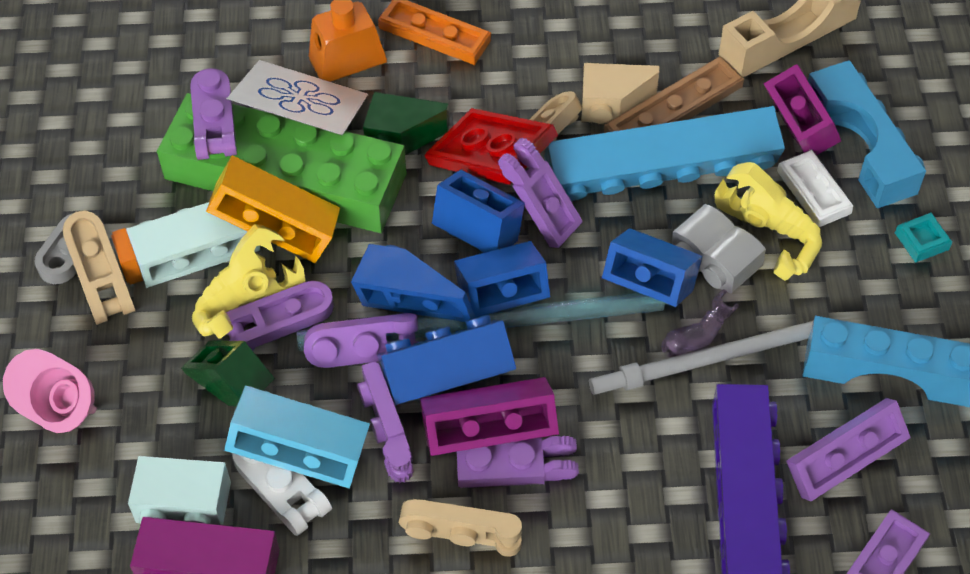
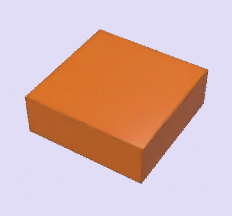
(126, 256)

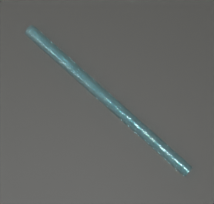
(542, 314)

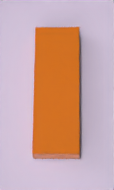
(435, 30)

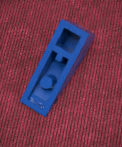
(403, 283)

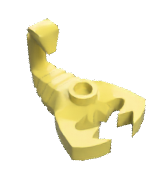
(769, 207)
(242, 282)

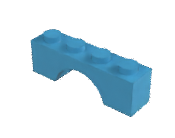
(891, 168)
(848, 349)

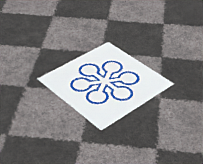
(298, 97)

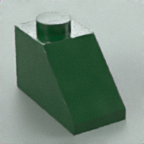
(406, 120)
(226, 369)

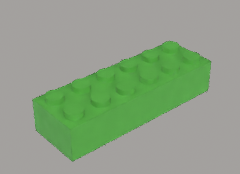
(345, 169)

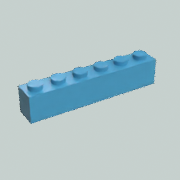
(665, 152)

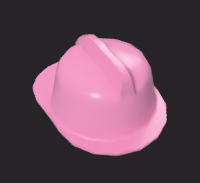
(48, 390)

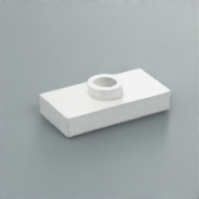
(815, 188)

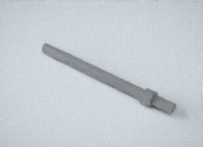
(633, 375)

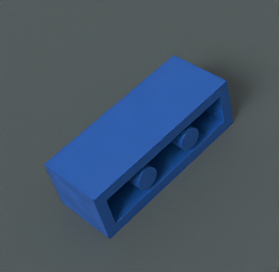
(446, 359)

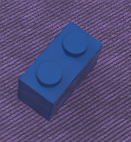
(477, 212)
(652, 267)
(503, 278)

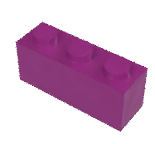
(489, 416)
(202, 548)

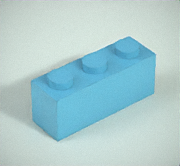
(296, 436)

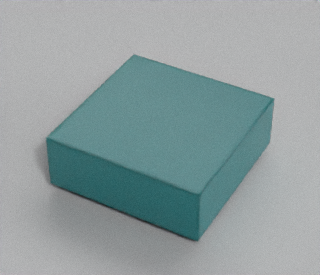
(923, 237)

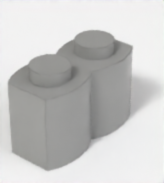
(727, 250)

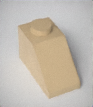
(615, 89)

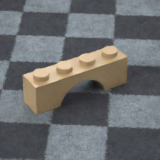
(755, 43)

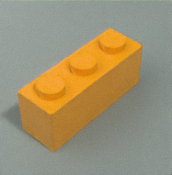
(253, 196)

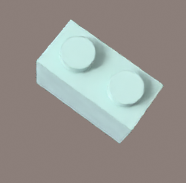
(179, 490)

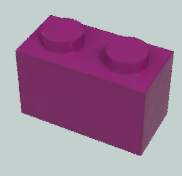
(802, 111)

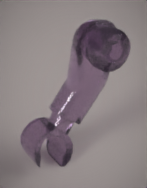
(699, 334)

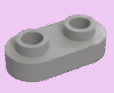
(55, 253)

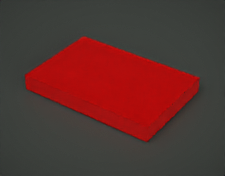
(482, 139)

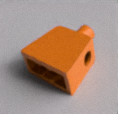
(344, 41)

